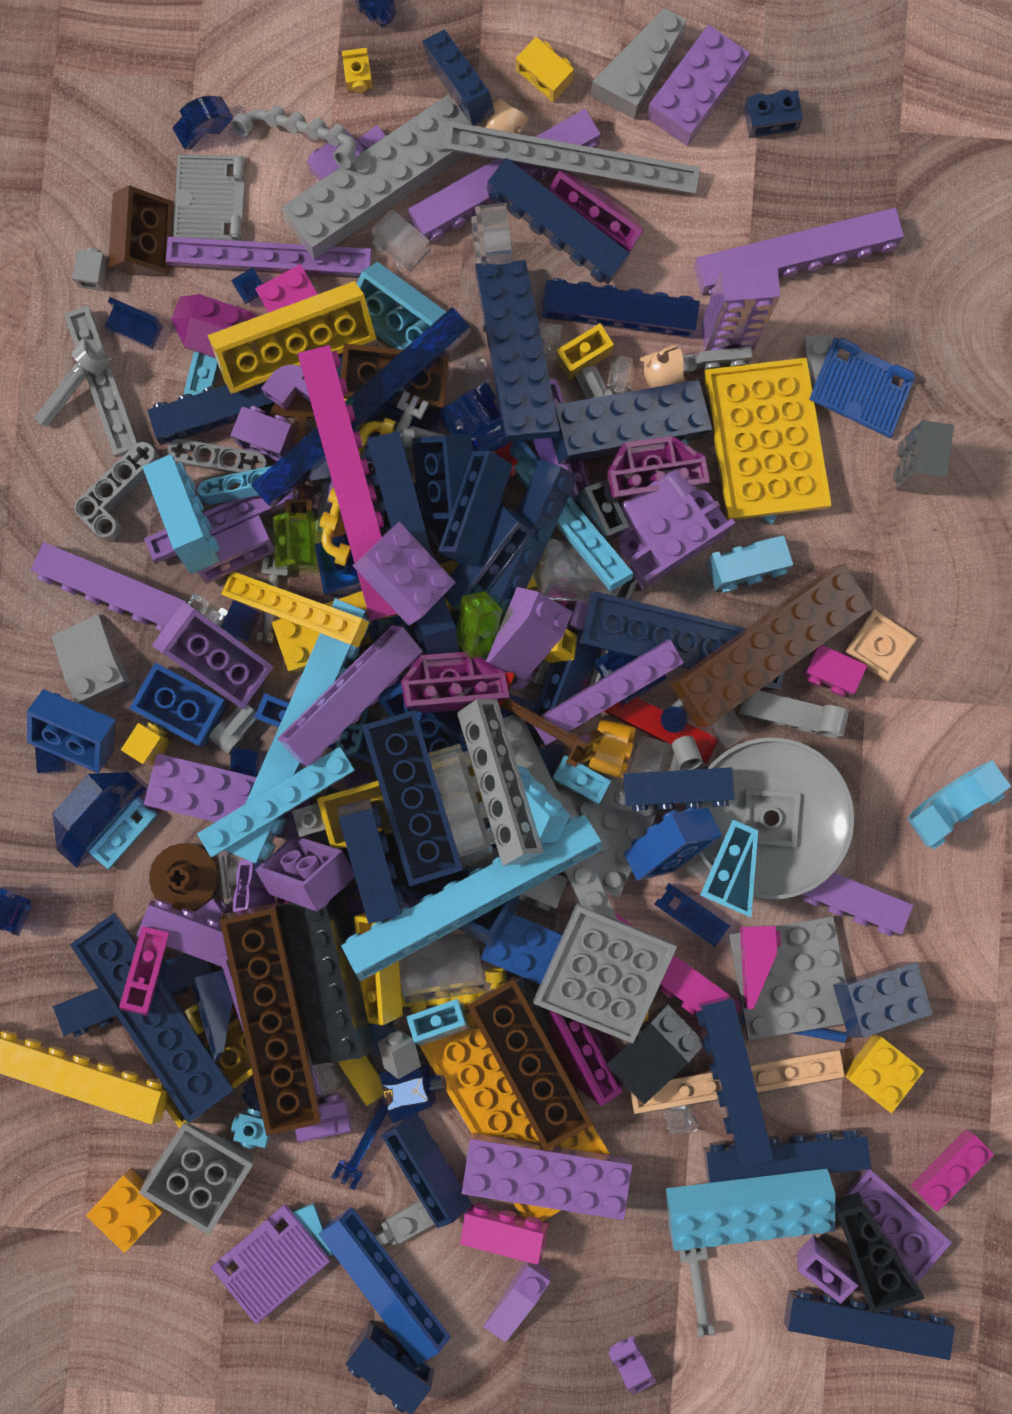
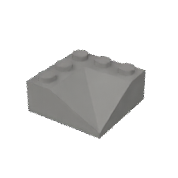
(197, 1176)

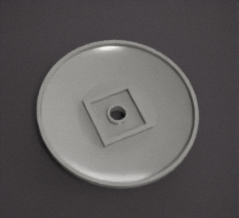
(811, 807)

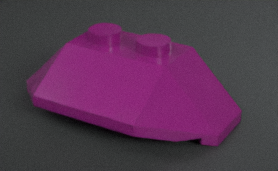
(598, 209)
(200, 316)
(649, 460)
(451, 682)
(585, 1057)

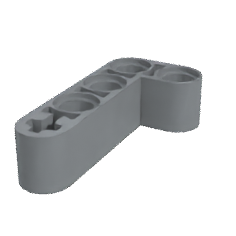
(121, 489)
(796, 714)

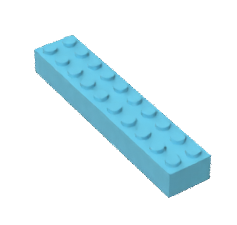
(325, 665)

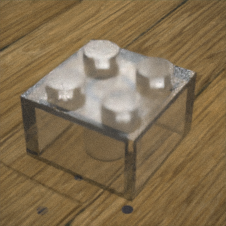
(491, 234)

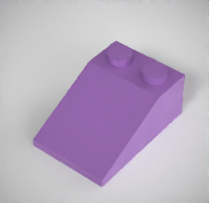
(528, 632)

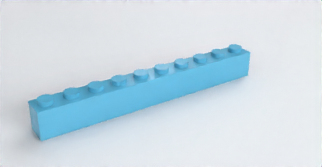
(466, 901)

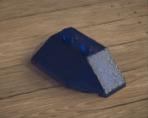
(92, 811)

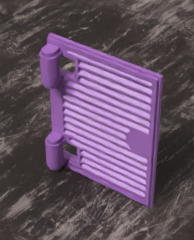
(271, 1264)

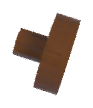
(172, 863)

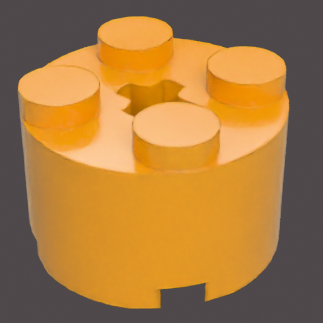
(612, 749)

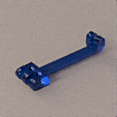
(350, 1168)

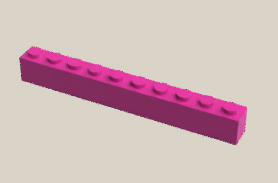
(344, 462)

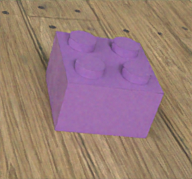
(263, 433)

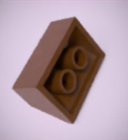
(139, 232)

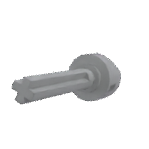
(87, 361)

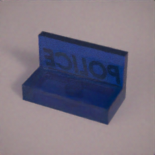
(133, 324)

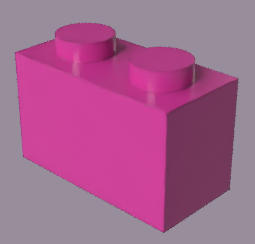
(834, 671)

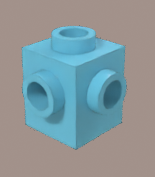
(245, 1134)

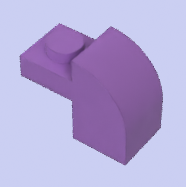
(285, 385)
(632, 1365)

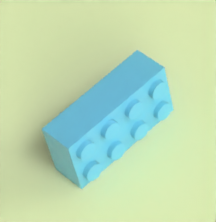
(182, 513)

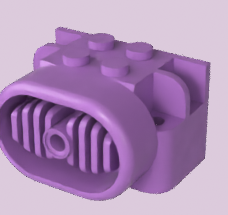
(668, 527)

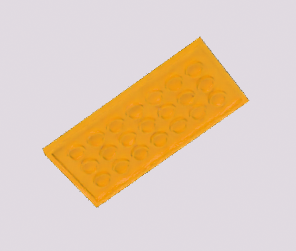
(487, 1099)

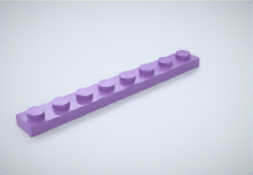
(265, 256)

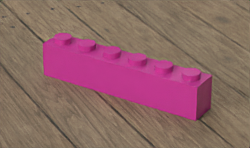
(688, 984)

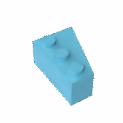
(749, 564)
(734, 870)

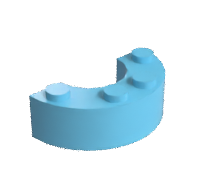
(956, 802)

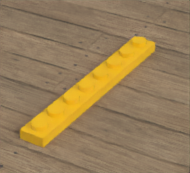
(296, 609)

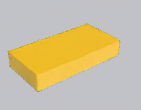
(363, 1078)

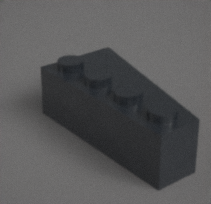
(878, 1264)

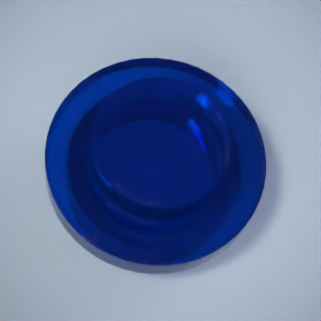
(673, 719)

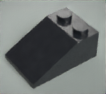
(657, 1054)

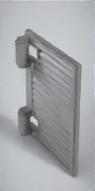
(209, 197)

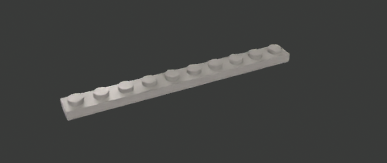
(571, 158)
(581, 875)

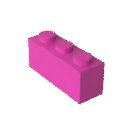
(952, 1170)
(504, 1233)

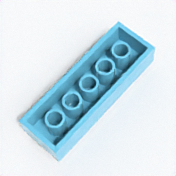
(751, 1209)

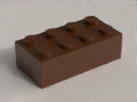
(364, 362)

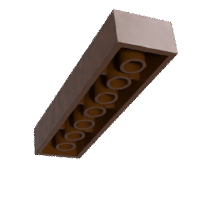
(770, 645)
(271, 1019)

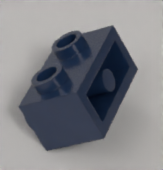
(773, 113)

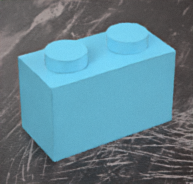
(438, 1022)

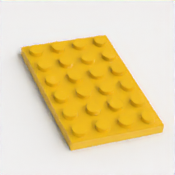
(767, 439)

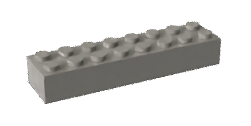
(375, 181)

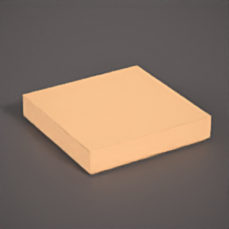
(880, 645)

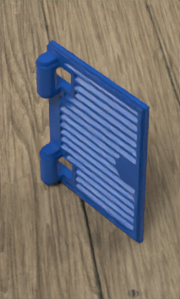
(862, 387)

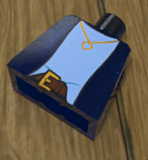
(411, 1092)

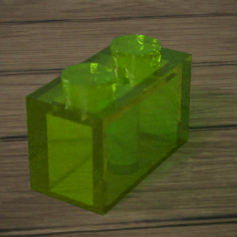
(294, 541)
(478, 624)

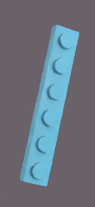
(275, 802)

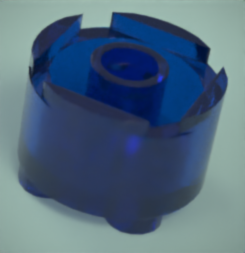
(13, 912)

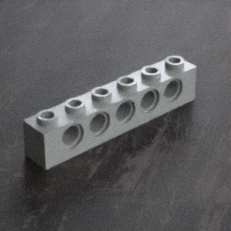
(500, 782)

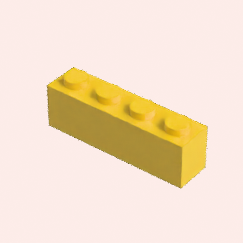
(381, 990)

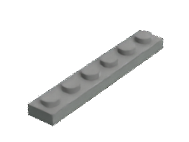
(103, 386)

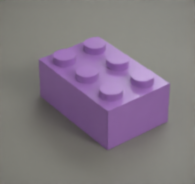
(404, 574)
(305, 873)

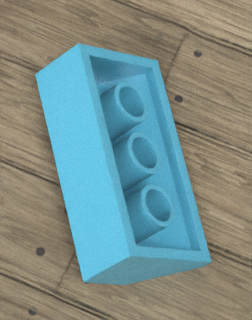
(395, 307)

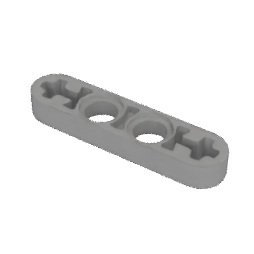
(218, 455)

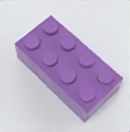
(697, 85)
(212, 655)

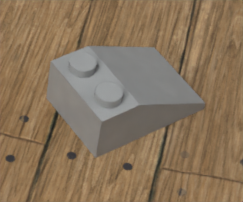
(89, 661)

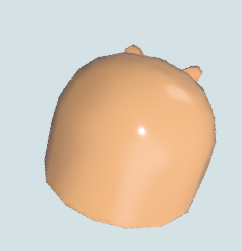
(505, 118)
(664, 367)

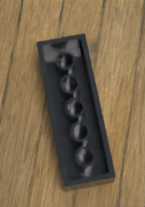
(325, 982)

